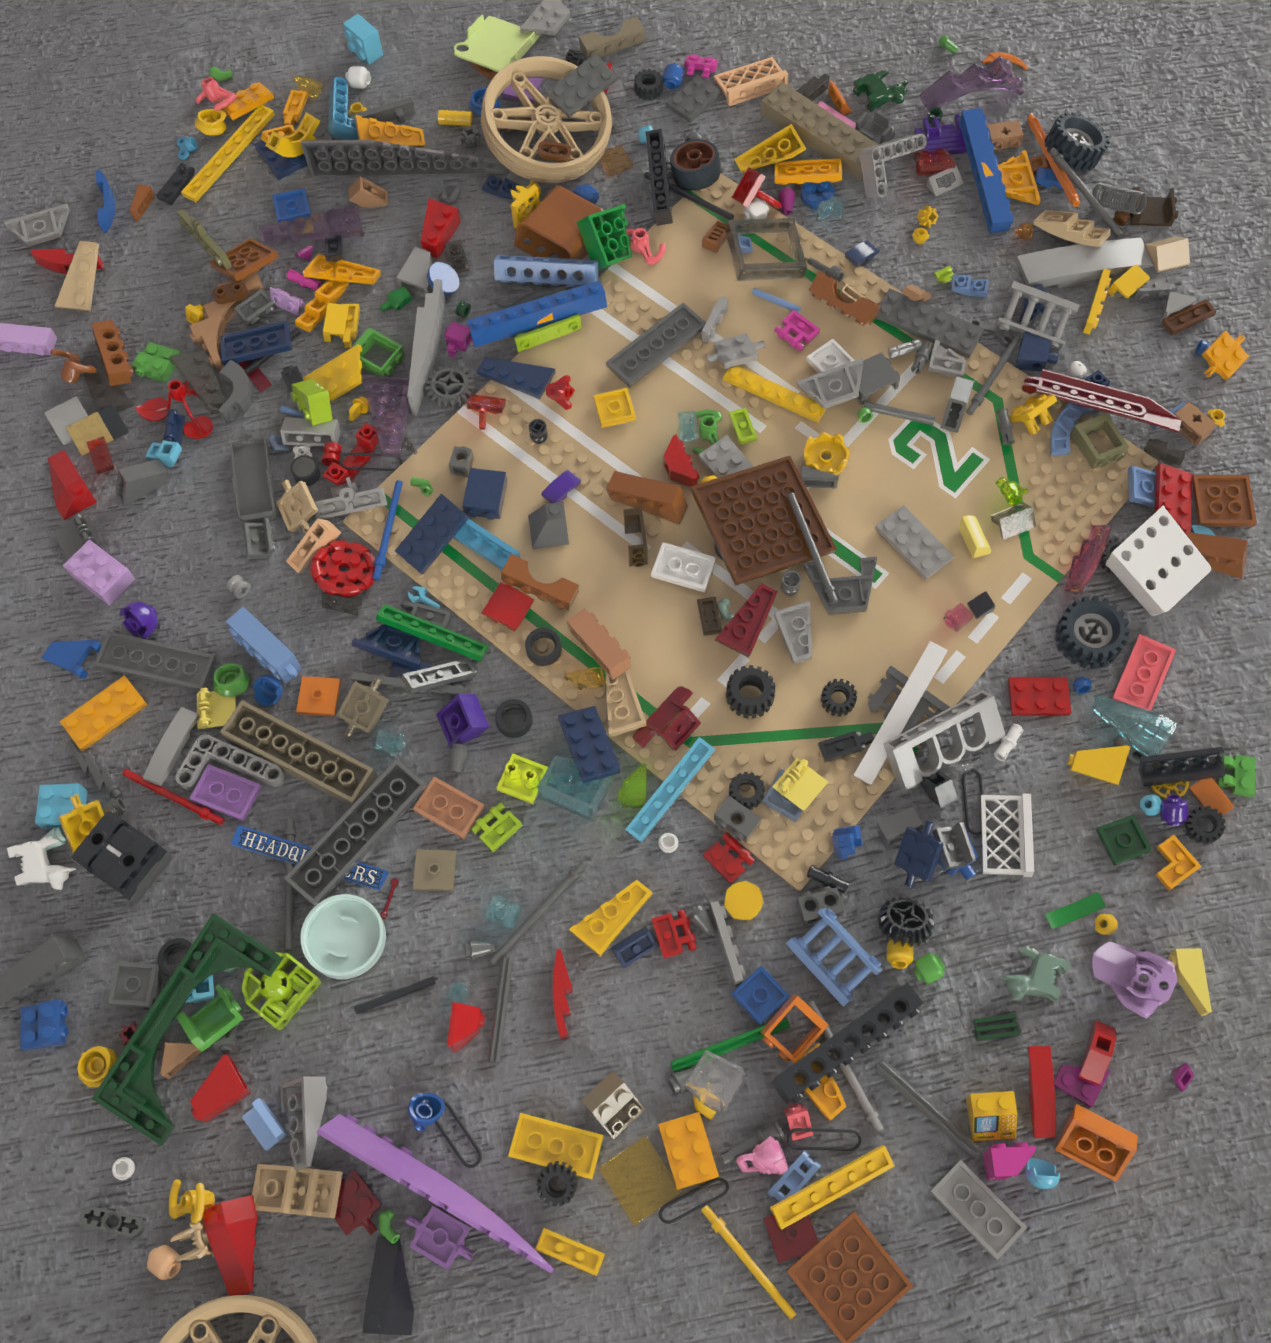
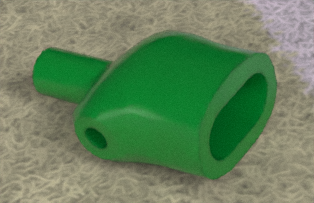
(397, 299)

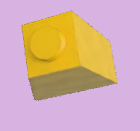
(1100, 763)

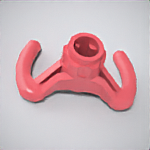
(215, 94)
(640, 243)

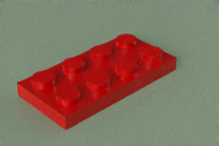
(1174, 491)

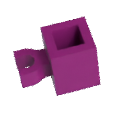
(457, 338)

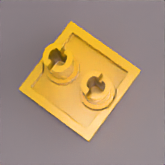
(1030, 409)

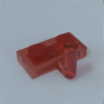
(485, 404)

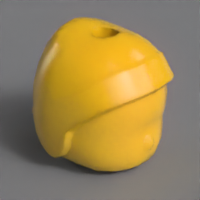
(1105, 924)

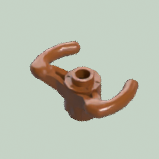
(72, 367)

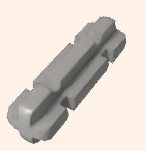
(904, 348)

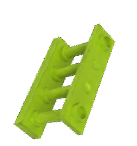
(548, 333)

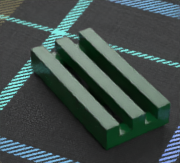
(1013, 1024)

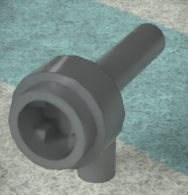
(835, 271)

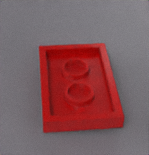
(1039, 696)

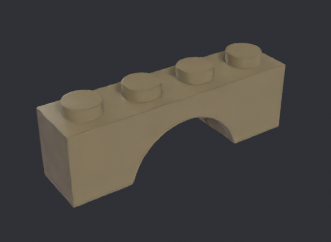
(629, 35)

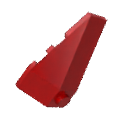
(69, 488)
(231, 1237)

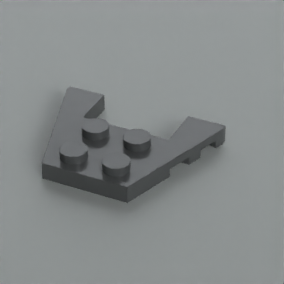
(851, 591)

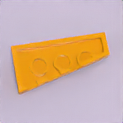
(341, 271)

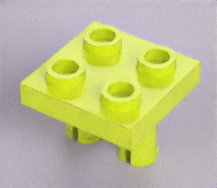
(521, 778)

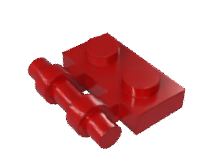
(724, 862)
(668, 937)

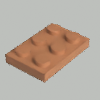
(448, 808)

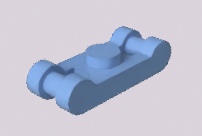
(794, 1177)

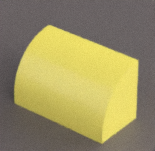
(974, 537)

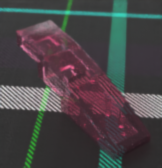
(1086, 562)

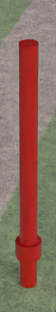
(204, 812)

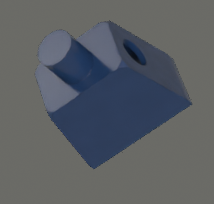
(1034, 353)

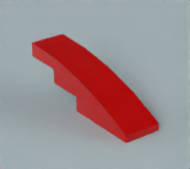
(561, 987)
(1042, 1092)

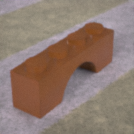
(826, 287)
(560, 593)

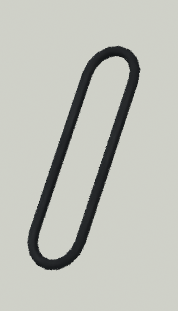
(363, 468)
(965, 798)
(824, 1130)
(467, 1134)
(696, 1208)

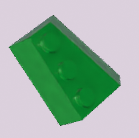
(606, 236)

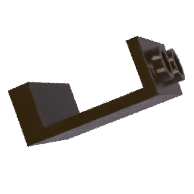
(1157, 212)
(633, 524)

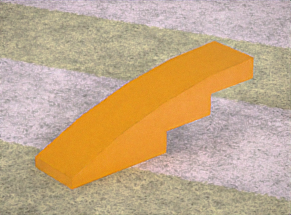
(317, 307)

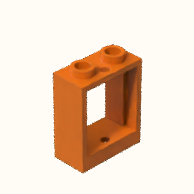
(810, 1038)

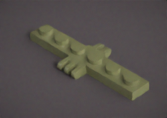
(199, 234)

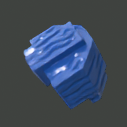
(845, 840)

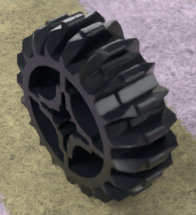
(906, 921)

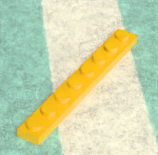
(227, 153)

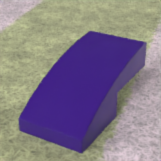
(559, 488)

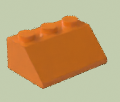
(1097, 1143)

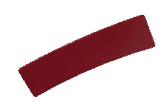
(256, 376)

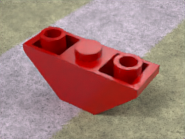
(678, 464)
(1098, 1053)

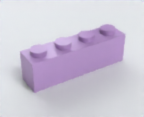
(26, 339)

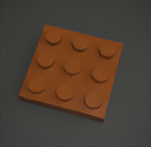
(246, 259)
(1224, 500)

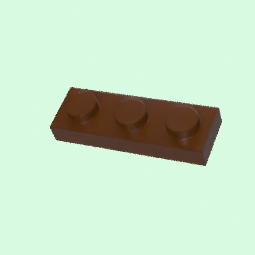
(1188, 317)

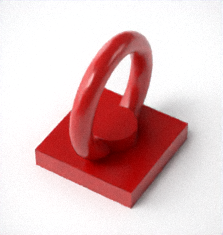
(750, 188)

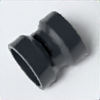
(538, 431)

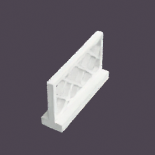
(1024, 829)

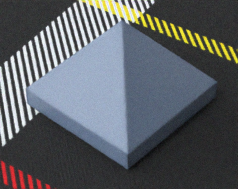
(277, 444)

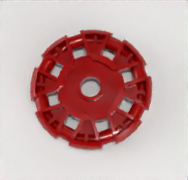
(341, 559)

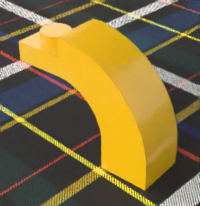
(291, 145)

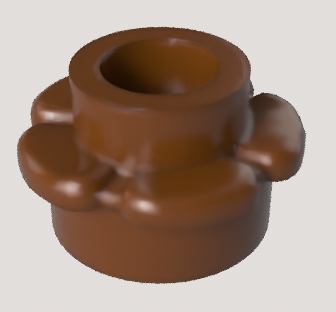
(1121, 218)

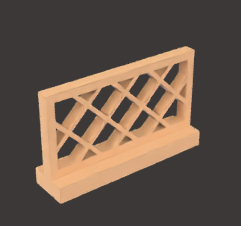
(751, 87)

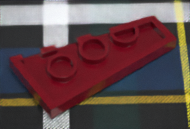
(747, 623)

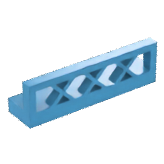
(485, 544)

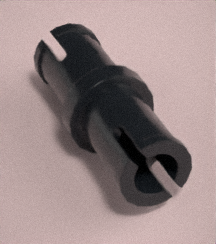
(827, 879)

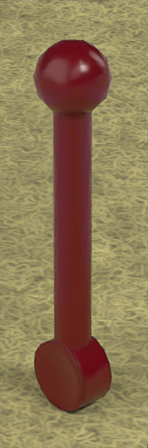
(394, 882)

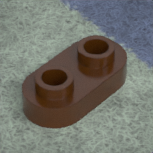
(554, 150)
(230, 293)

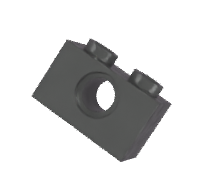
(732, 809)

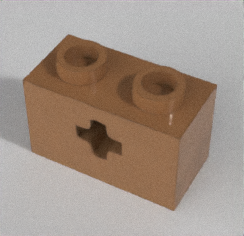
(1006, 134)
(1194, 424)

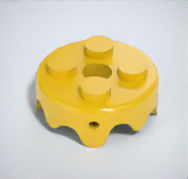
(826, 444)

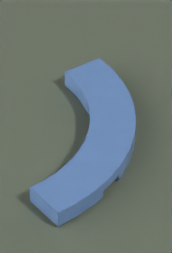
(1063, 426)

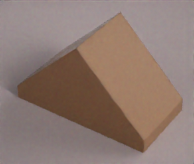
(177, 1057)

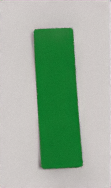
(1075, 910)

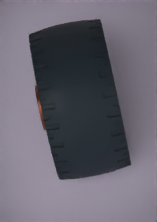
(695, 164)

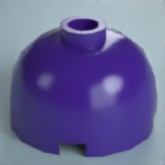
(139, 619)

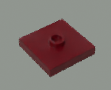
(791, 1240)

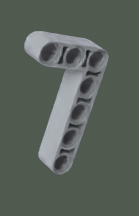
(873, 160)
(230, 760)

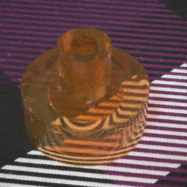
(1025, 231)

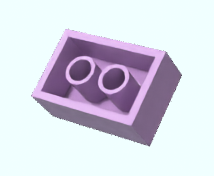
(99, 572)

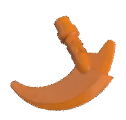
(1013, 59)

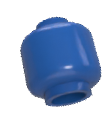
(673, 76)

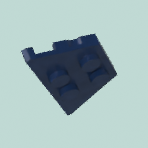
(391, 644)

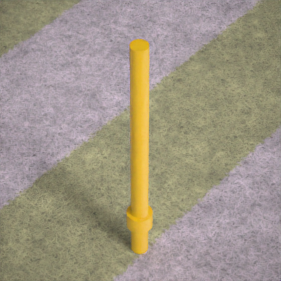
(718, 1225)

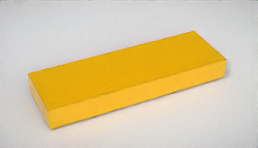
(570, 1251)

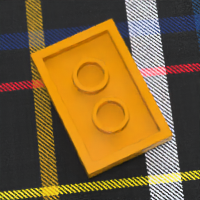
(247, 100)
(688, 1151)

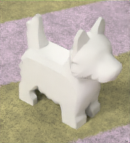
(36, 864)

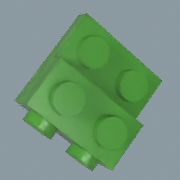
(155, 362)

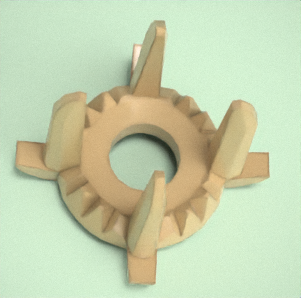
(202, 1249)

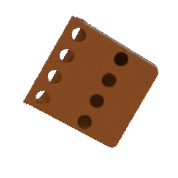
(555, 226)

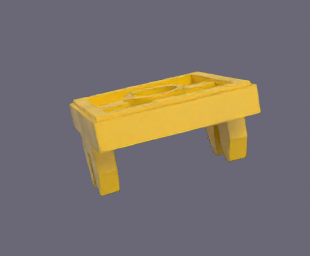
(523, 198)

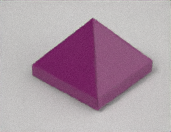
(305, 253)
(1182, 1076)

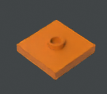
(318, 696)

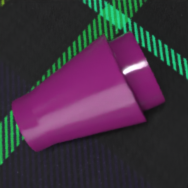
(786, 198)

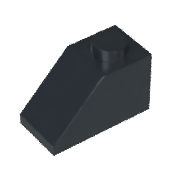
(939, 788)

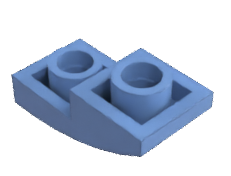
(972, 287)

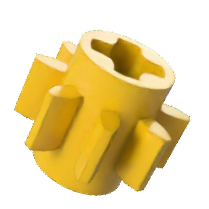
(927, 216)

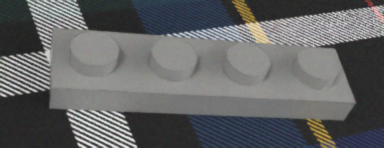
(730, 951)

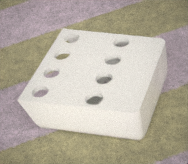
(1158, 563)

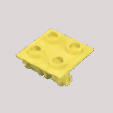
(213, 709)
(800, 784)

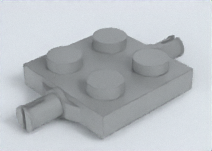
(735, 351)

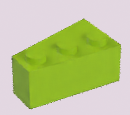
(312, 401)

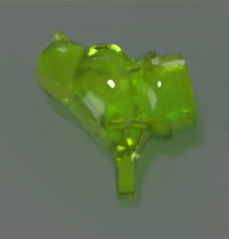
(1011, 491)

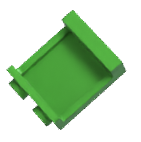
(212, 1020)

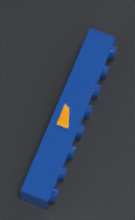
(986, 171)
(537, 313)

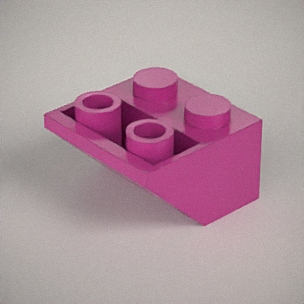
(1006, 1162)

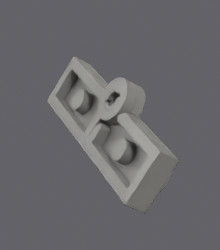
(350, 502)

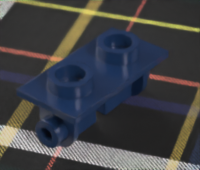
(174, 427)

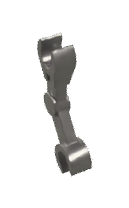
(993, 329)

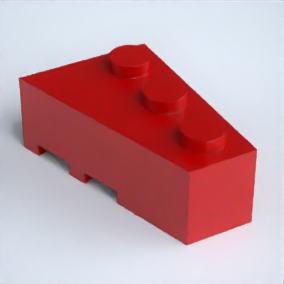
(439, 226)

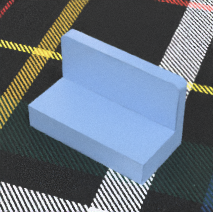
(264, 1124)

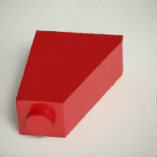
(219, 1091)

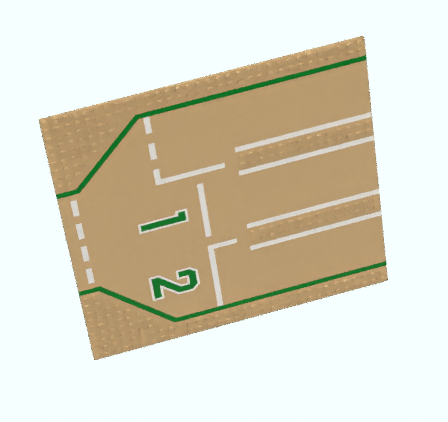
(889, 466)

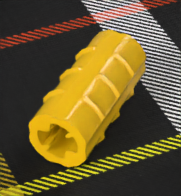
(455, 118)

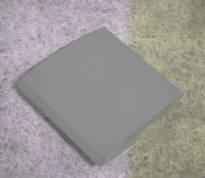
(65, 415)

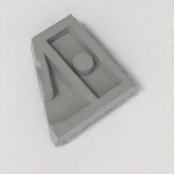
(946, 362)

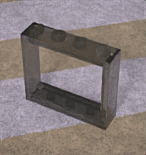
(765, 271)

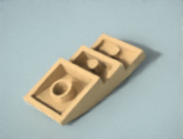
(1069, 227)
(296, 1191)

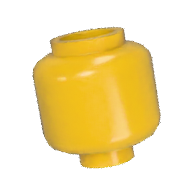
(899, 956)

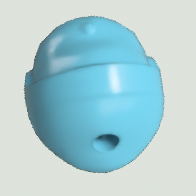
(642, 134)
(1151, 804)

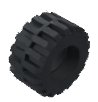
(752, 677)

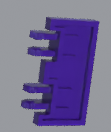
(943, 136)

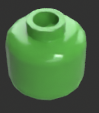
(929, 968)

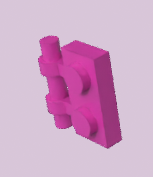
(799, 326)

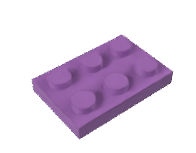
(225, 792)

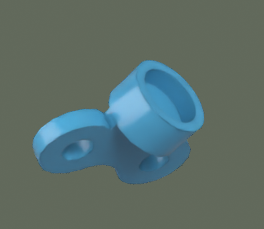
(186, 145)

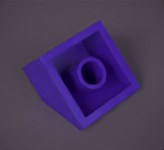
(462, 719)

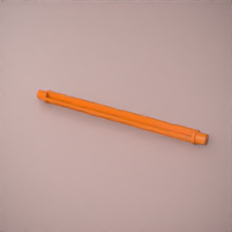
(1058, 171)

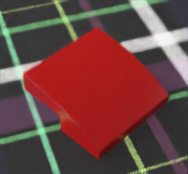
(507, 606)

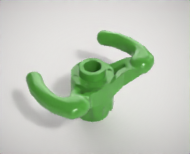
(707, 427)

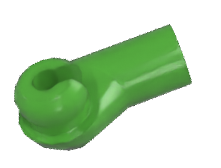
(220, 75)
(385, 1226)

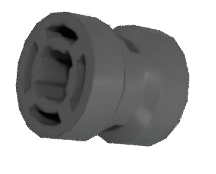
(788, 579)

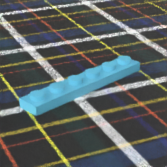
(670, 789)

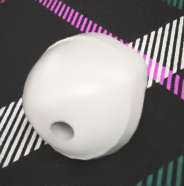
(1076, 370)

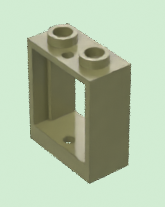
(1093, 425)

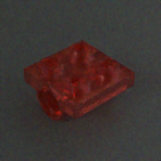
(932, 161)

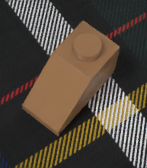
(367, 194)

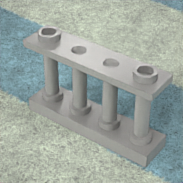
(1034, 297)

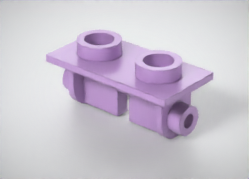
(285, 301)

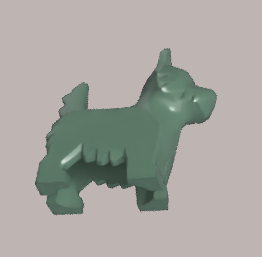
(1040, 976)

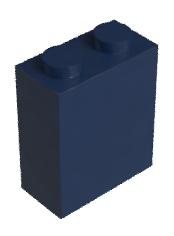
(485, 493)

